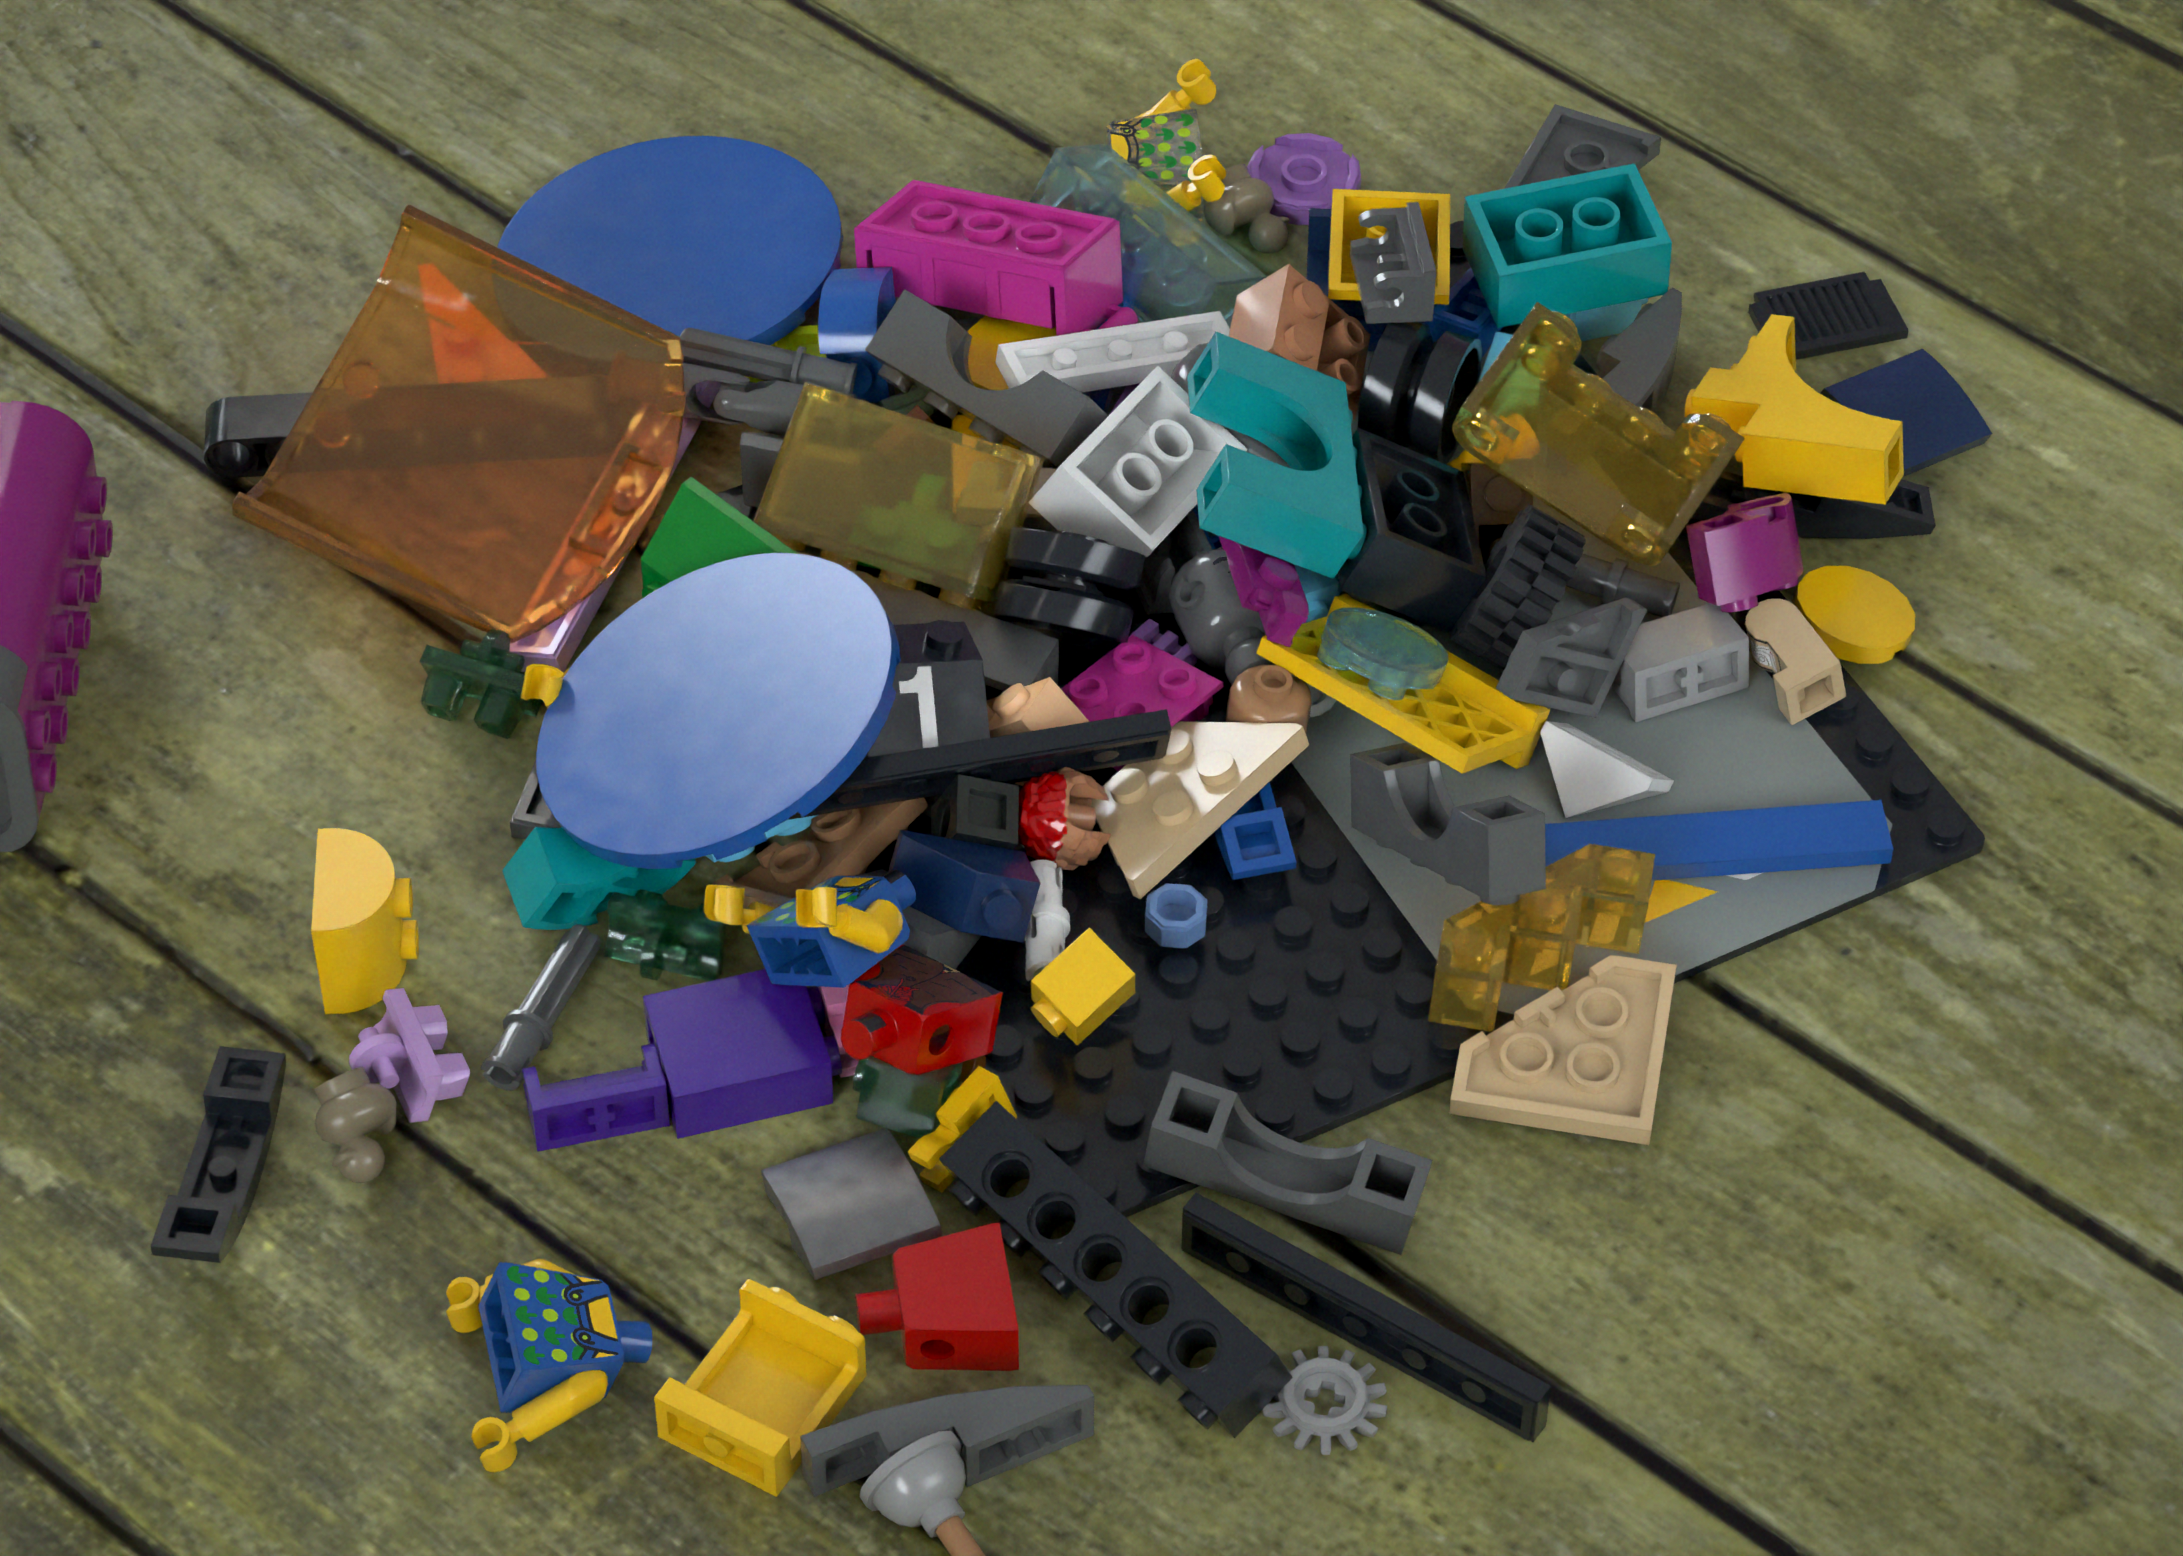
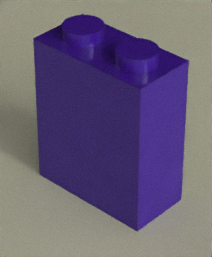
(740, 1051)

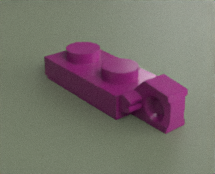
(1268, 588)

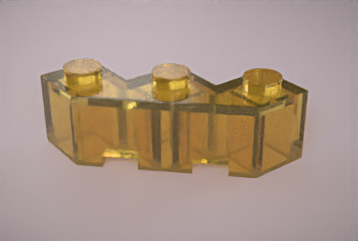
(1588, 900)

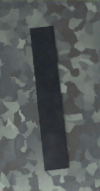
(1002, 759)
(1365, 1317)

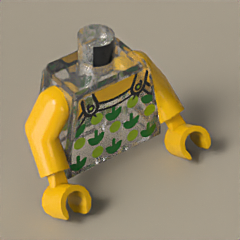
(1168, 145)

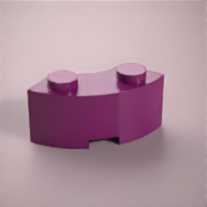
(1746, 552)

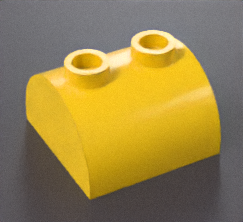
(359, 921)

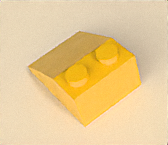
(1345, 227)

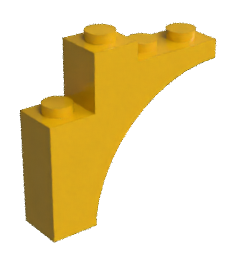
(1795, 434)

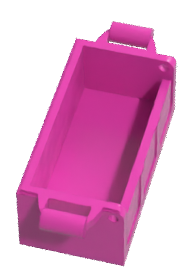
(999, 257)

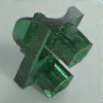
(480, 672)
(664, 936)

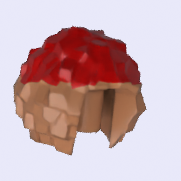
(1058, 818)

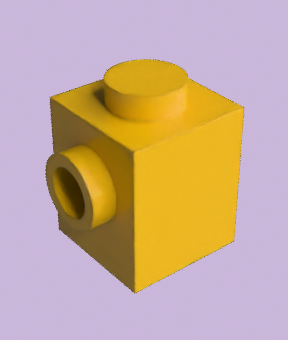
(1081, 988)

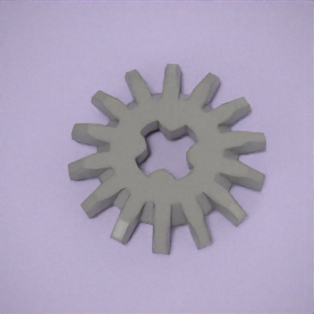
(1348, 1389)

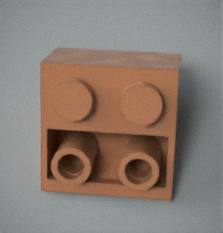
(1304, 326)

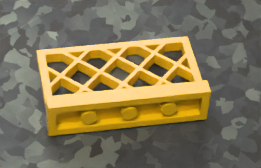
(1441, 720)

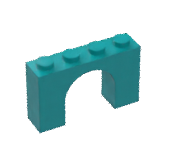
(1291, 513)

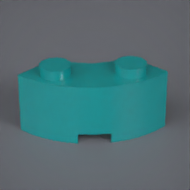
(565, 885)

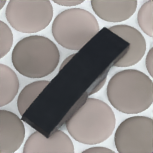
(1905, 513)

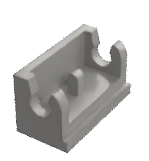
(1683, 662)

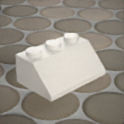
(1135, 469)

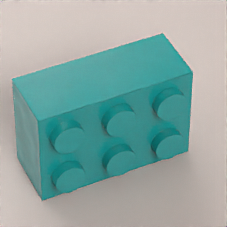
(1567, 244)

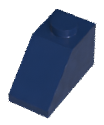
(969, 884)

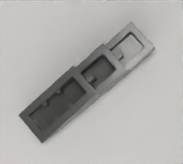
(994, 1425)

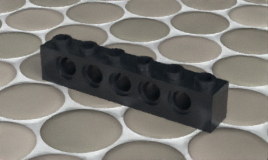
(1243, 1370)

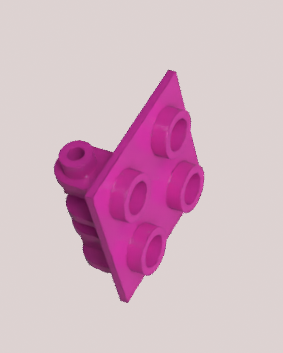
(1142, 680)

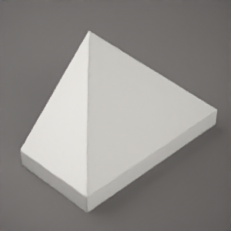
(1593, 773)

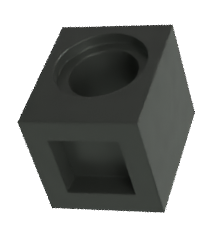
(977, 812)

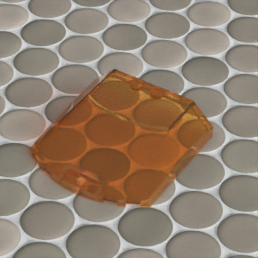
(479, 436)

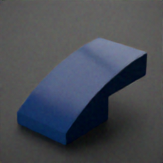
(1256, 838)

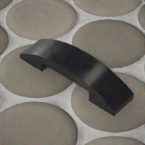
(226, 1157)

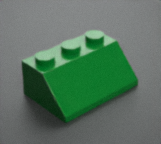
(699, 533)

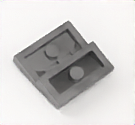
(851, 1203)

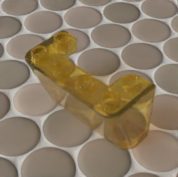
(1588, 446)
(897, 495)

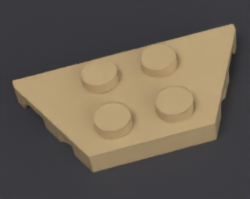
(1175, 803)

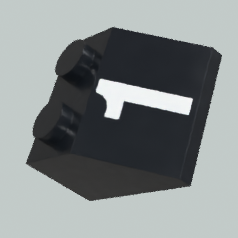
(936, 690)

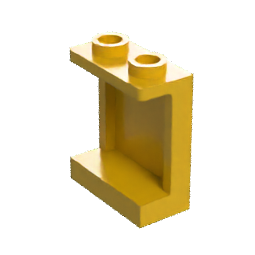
(763, 1387)

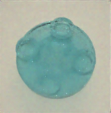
(1382, 649)

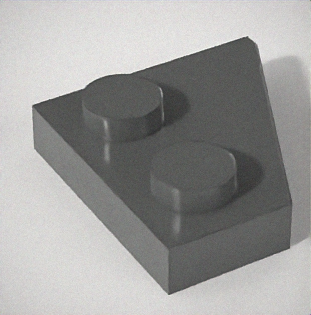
(1572, 658)

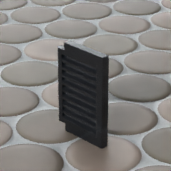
(1833, 313)

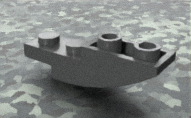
(1644, 355)

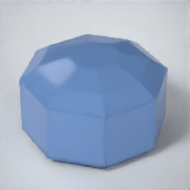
(1176, 915)

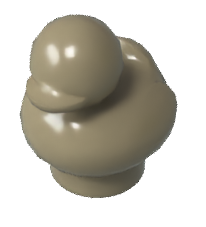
(1247, 202)
(349, 1112)

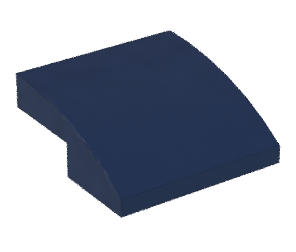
(1926, 398)

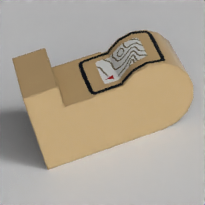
(1803, 666)

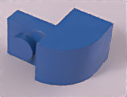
(849, 315)

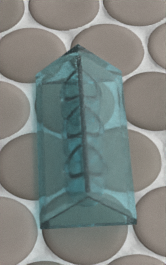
(1167, 255)

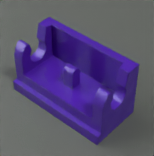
(597, 1104)

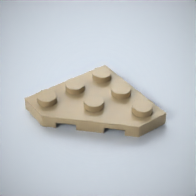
(1575, 1056)

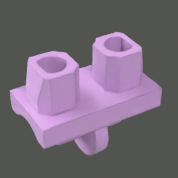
(402, 1056)

